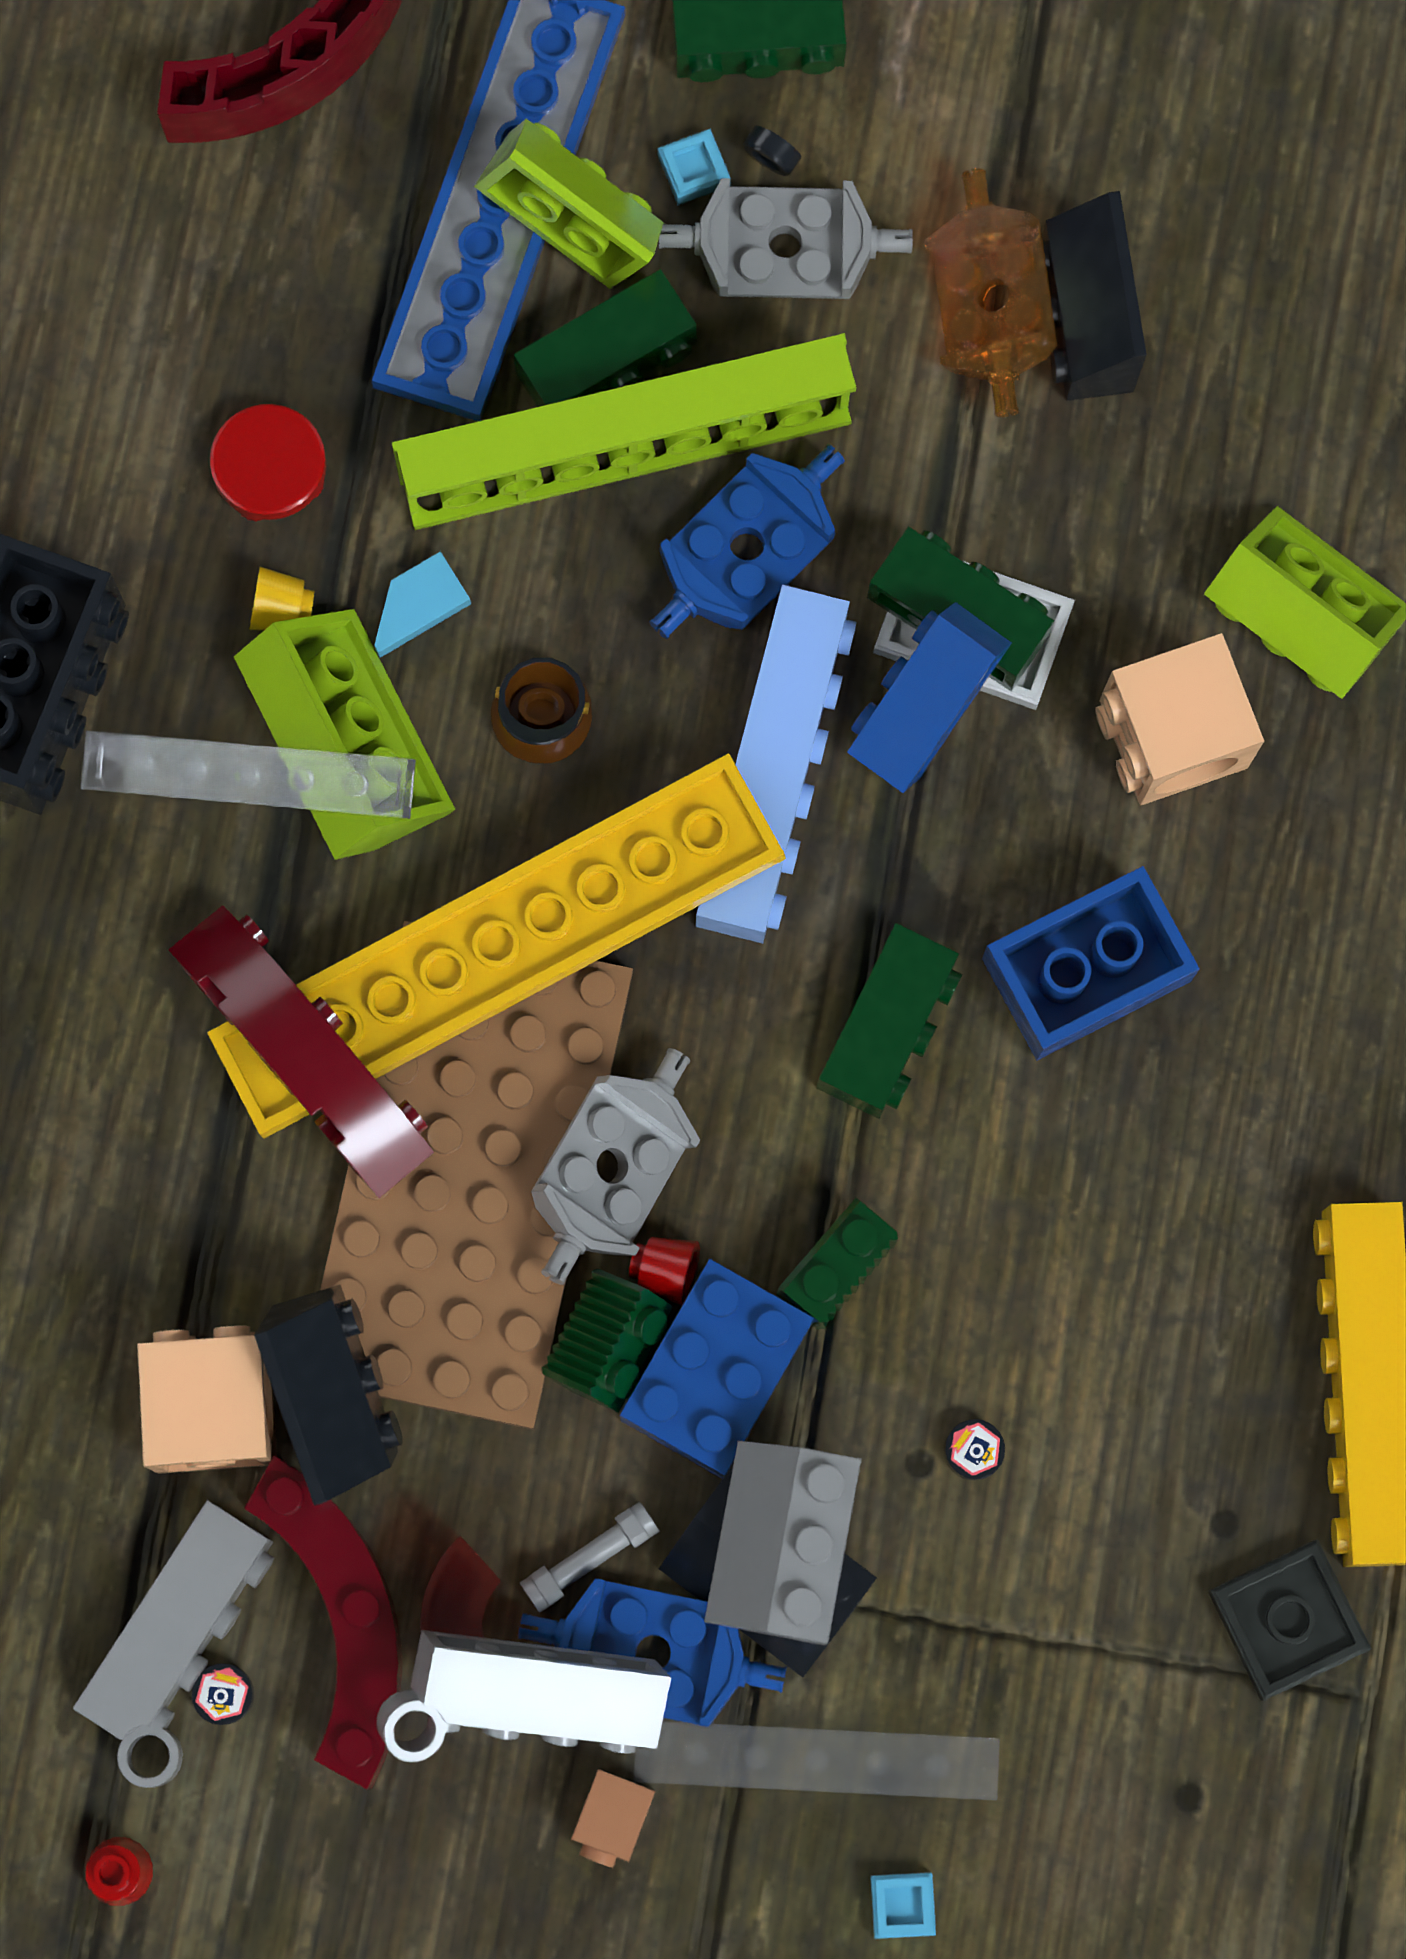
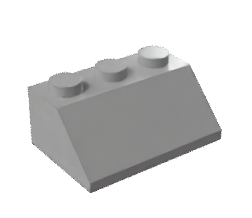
(782, 1541)

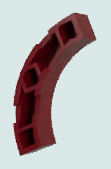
(276, 81)
(303, 1049)
(359, 1614)

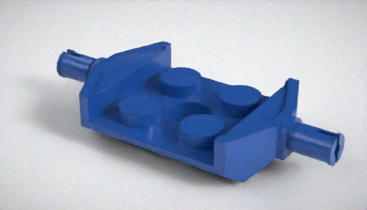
(762, 500)
(704, 1659)

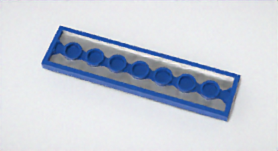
(473, 252)

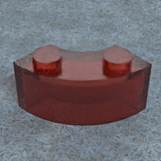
(459, 1593)

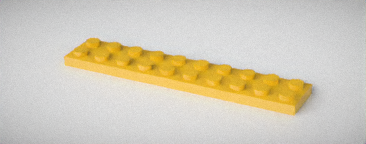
(525, 930)

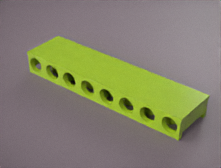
(624, 425)

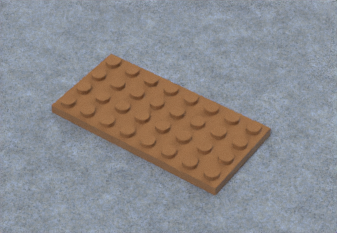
(457, 1247)

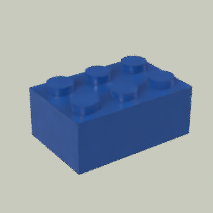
(1090, 963)
(716, 1368)

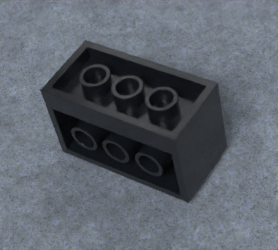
(52, 653)

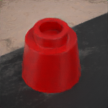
(666, 1267)
(119, 1871)

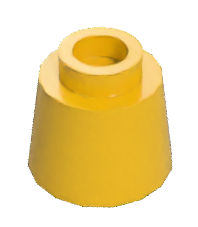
(279, 599)

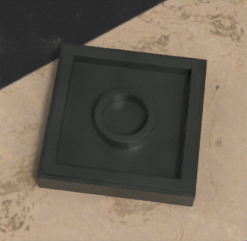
(1289, 1620)

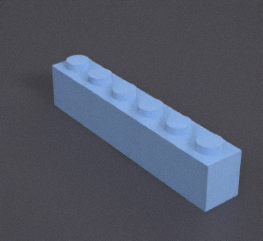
(780, 743)

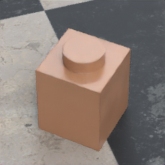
(612, 1818)

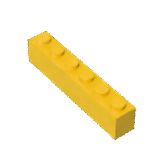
(1368, 1371)

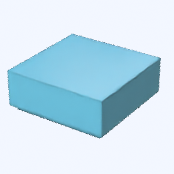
(693, 166)
(903, 1905)

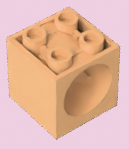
(1179, 720)
(205, 1402)

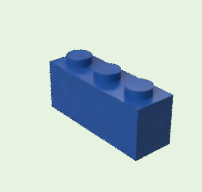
(926, 695)

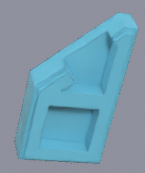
(419, 602)

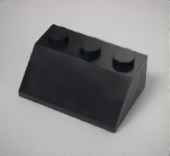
(1093, 300)
(328, 1391)
(693, 1564)

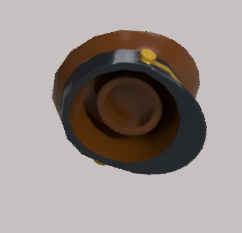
(541, 711)

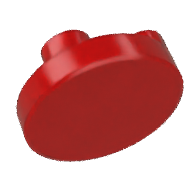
(268, 462)

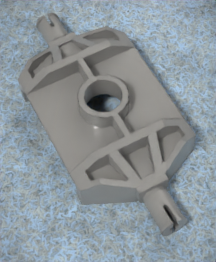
(827, 223)
(645, 1133)

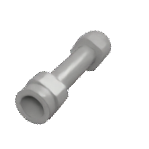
(546, 1586)

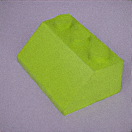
(571, 204)
(1307, 602)

